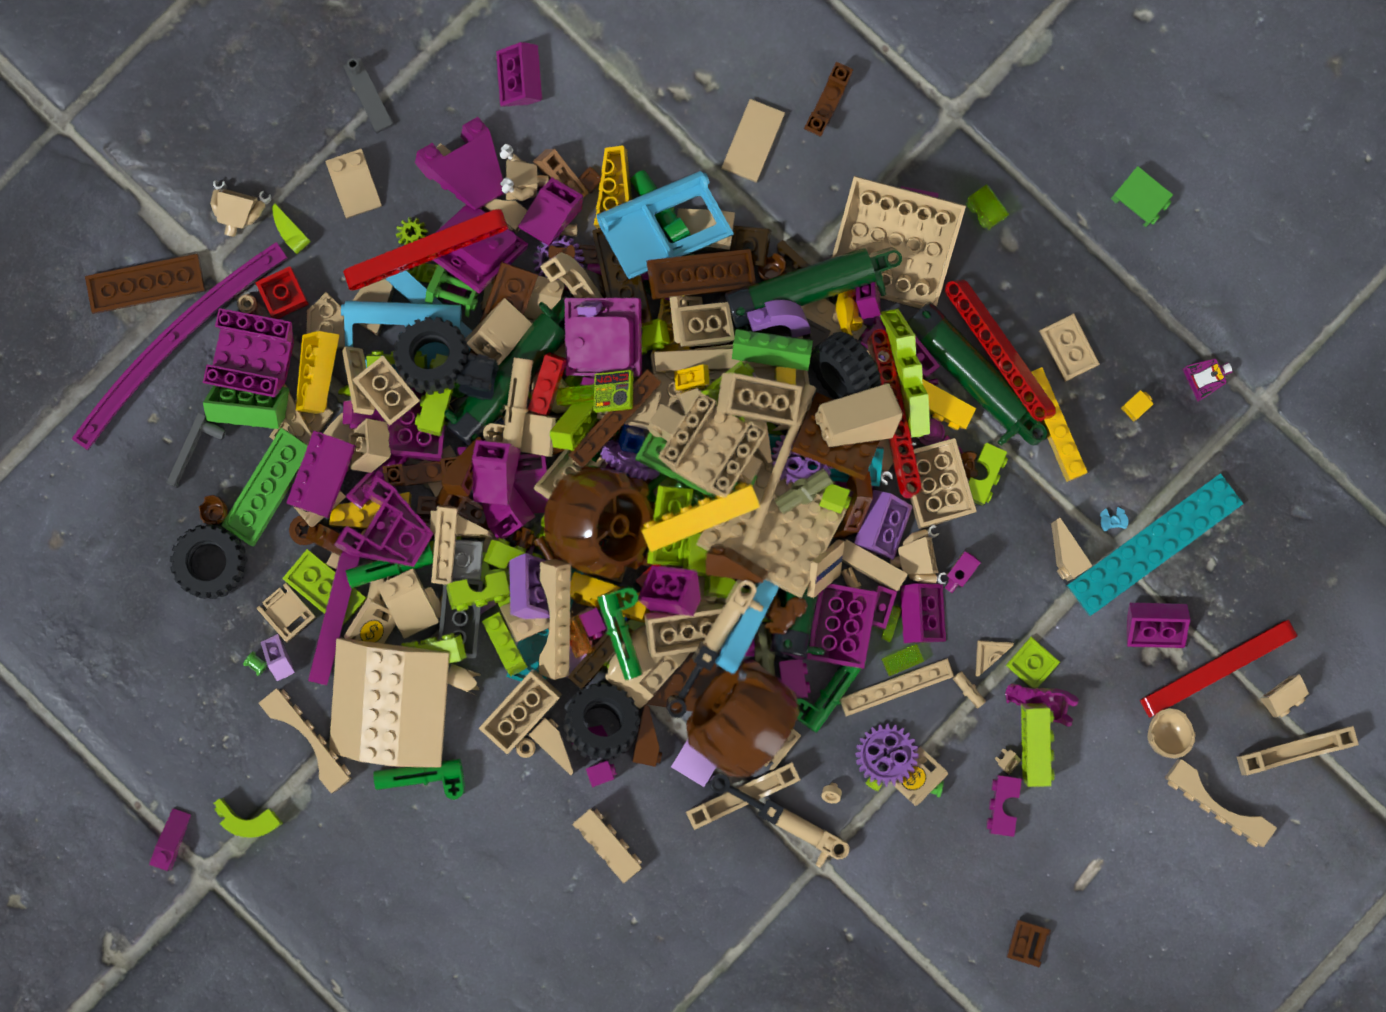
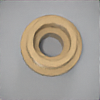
(245, 298)
(520, 751)

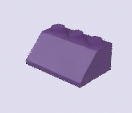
(883, 524)
(526, 591)

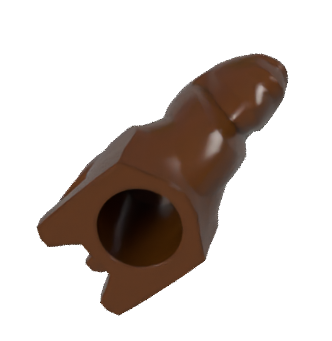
(784, 617)

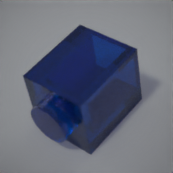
(631, 439)

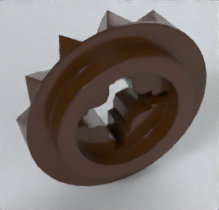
(295, 531)

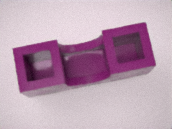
(1003, 788)

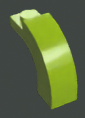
(260, 826)

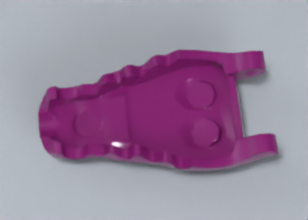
(1054, 698)

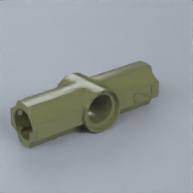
(803, 491)
(762, 647)

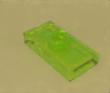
(575, 395)

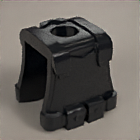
(478, 377)

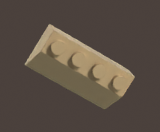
(543, 291)

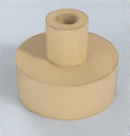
(831, 793)

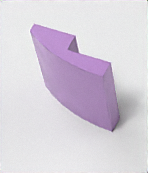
(693, 765)

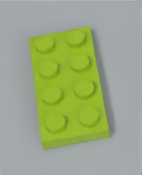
(670, 500)
(314, 582)

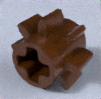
(524, 538)

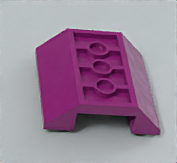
(251, 353)

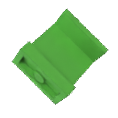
(1143, 196)

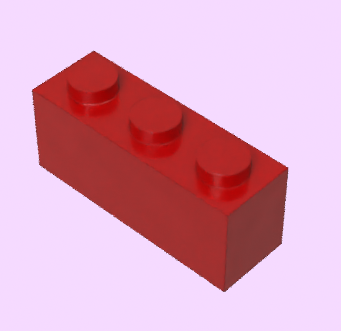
(547, 384)

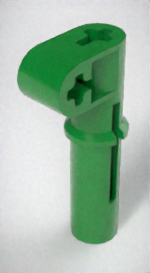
(672, 225)
(379, 569)
(611, 608)
(817, 715)
(449, 770)

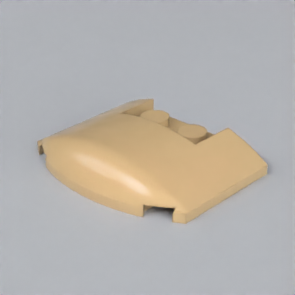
(655, 670)

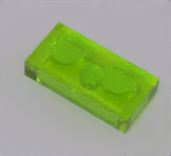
(902, 660)

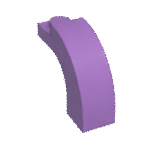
(780, 313)

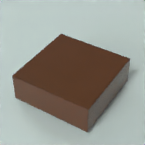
(590, 179)

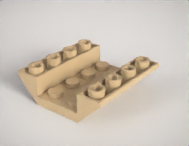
(711, 447)

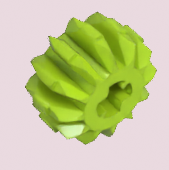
(409, 227)

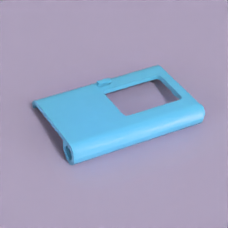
(638, 236)
(399, 314)

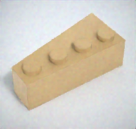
(607, 844)

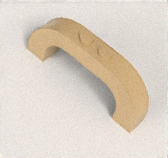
(572, 275)

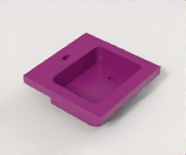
(480, 262)
(604, 341)

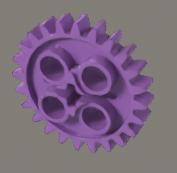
(794, 458)
(626, 461)
(878, 740)

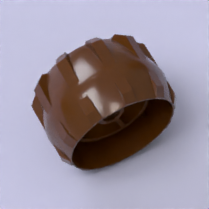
(585, 511)
(742, 719)

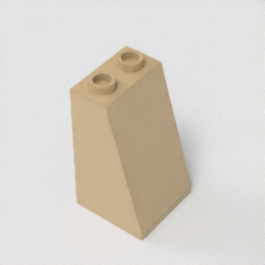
(860, 417)

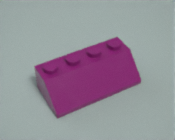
(321, 474)

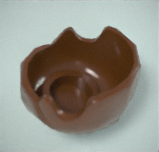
(774, 267)
(213, 510)

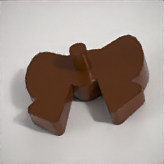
(553, 251)
(969, 463)

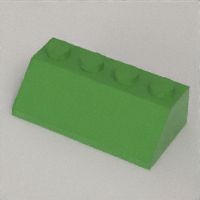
(772, 349)
(245, 408)

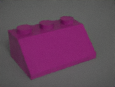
(519, 75)
(671, 591)
(923, 613)
(1157, 625)

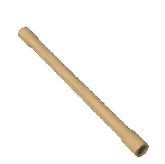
(754, 530)

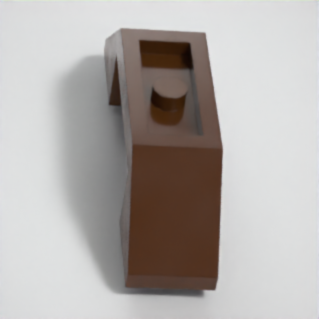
(829, 99)
(416, 474)
(857, 507)

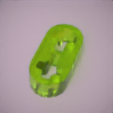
(887, 633)

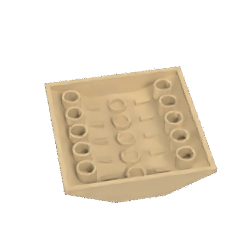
(911, 222)
(389, 704)

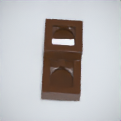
(425, 506)

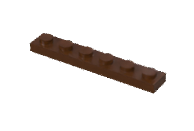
(613, 421)

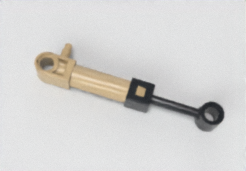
(708, 651)
(788, 821)

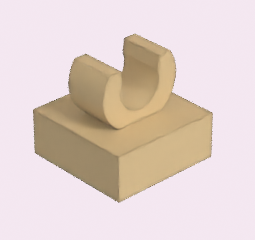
(1009, 761)

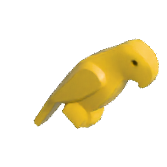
(848, 312)

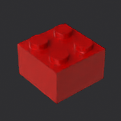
(282, 293)

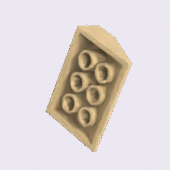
(943, 485)

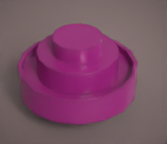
(936, 433)

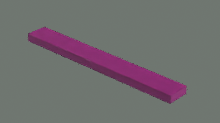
(332, 621)

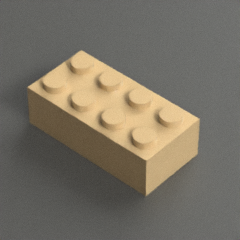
(759, 399)
(679, 633)
(520, 711)

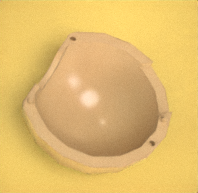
(1171, 733)

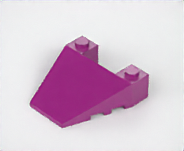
(468, 171)
(393, 533)

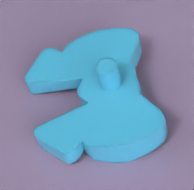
(1119, 520)

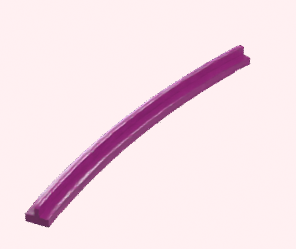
(172, 338)

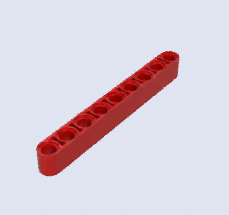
(425, 249)
(1008, 353)
(905, 439)
(1218, 668)

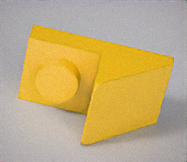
(692, 378)

